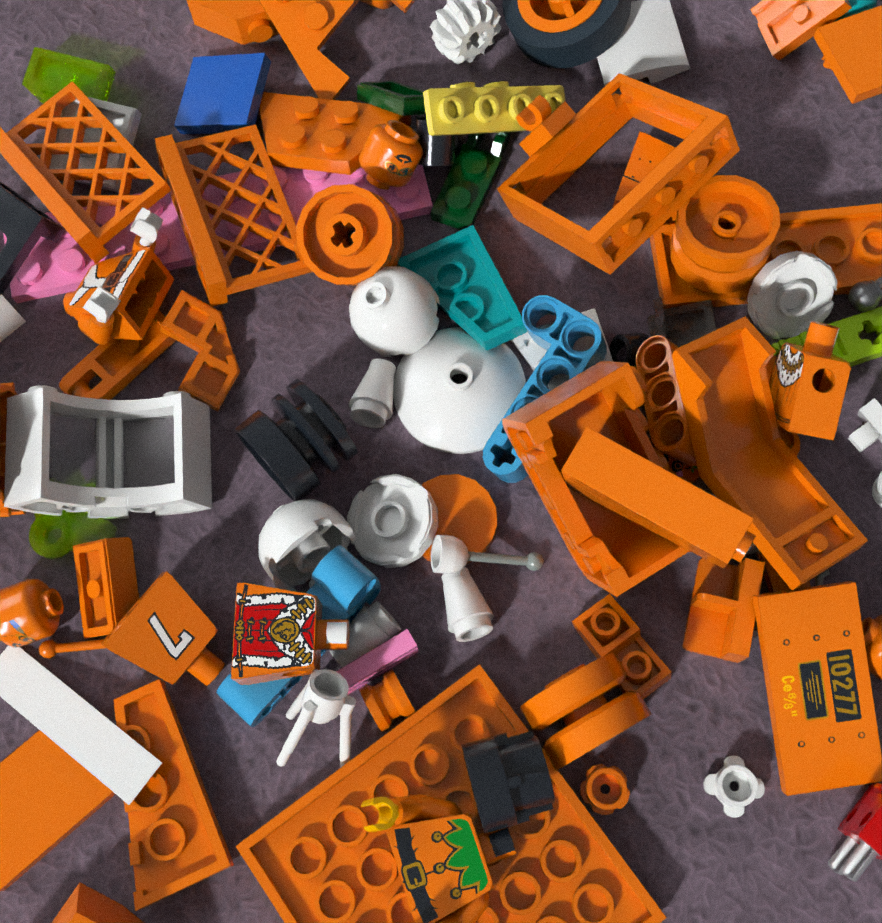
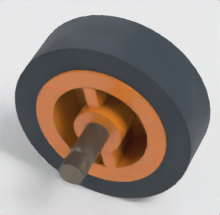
(565, 30)

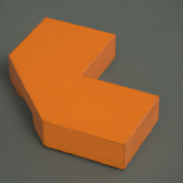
(204, 331)

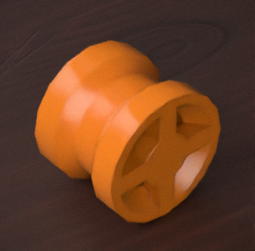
(386, 700)

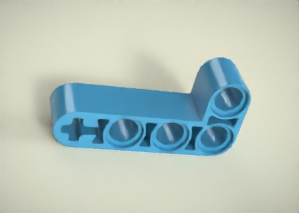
(558, 359)
(343, 589)

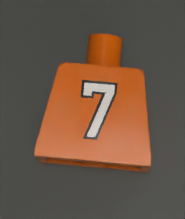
(166, 634)

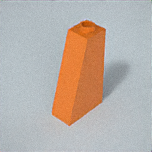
(657, 499)

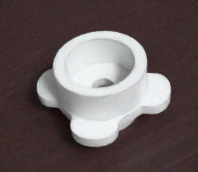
(748, 786)

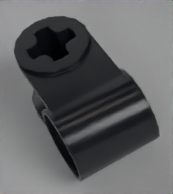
(436, 149)

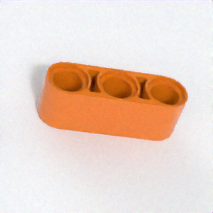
(663, 400)

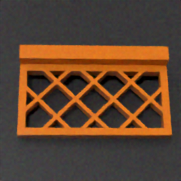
(59, 197)
(200, 229)

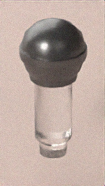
(866, 295)

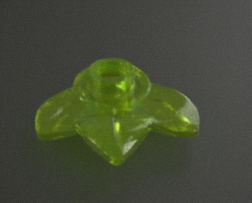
(75, 529)

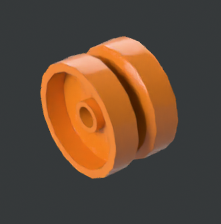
(325, 231)
(724, 234)
(581, 704)

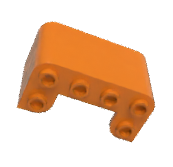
(544, 433)

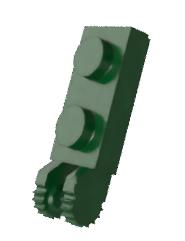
(469, 182)

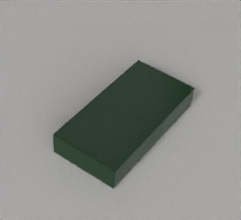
(392, 97)

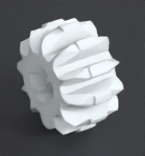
(465, 28)

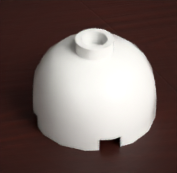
(394, 311)
(298, 539)

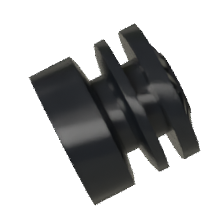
(297, 440)

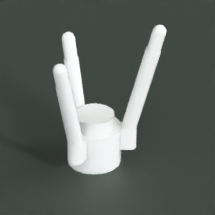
(321, 702)

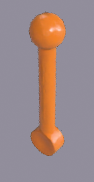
(50, 648)

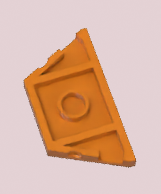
(319, 131)

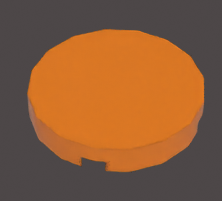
(463, 511)

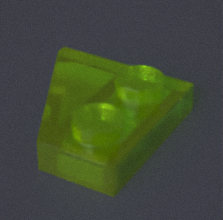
(52, 71)

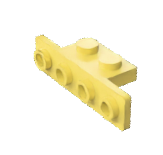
(483, 109)

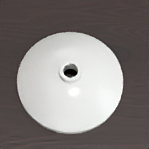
(451, 414)

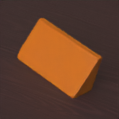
(105, 583)

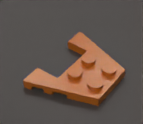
(306, 28)

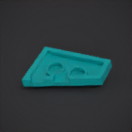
(468, 287)

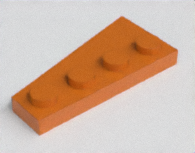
(171, 818)

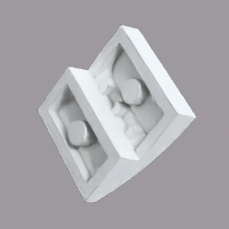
(647, 45)

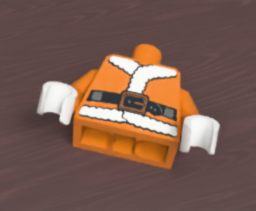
(125, 291)

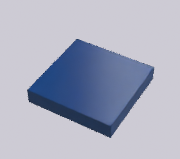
(222, 93)

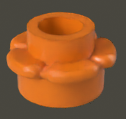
(615, 779)

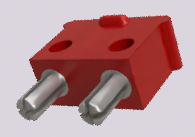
(863, 835)

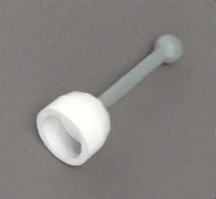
(451, 555)

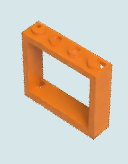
(702, 153)

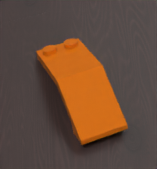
(746, 460)

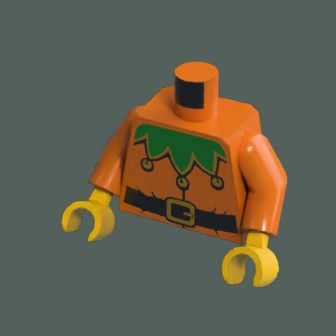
(440, 856)

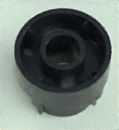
(508, 779)

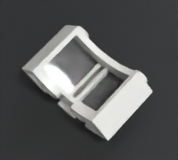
(107, 454)

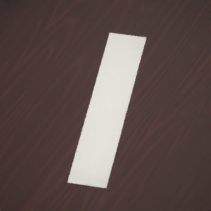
(75, 725)

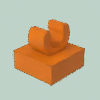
(542, 123)

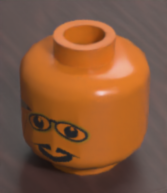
(390, 155)
(29, 612)

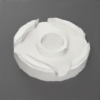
(791, 294)
(393, 521)

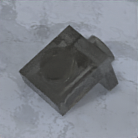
(683, 322)

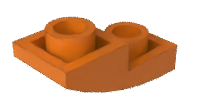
(610, 629)

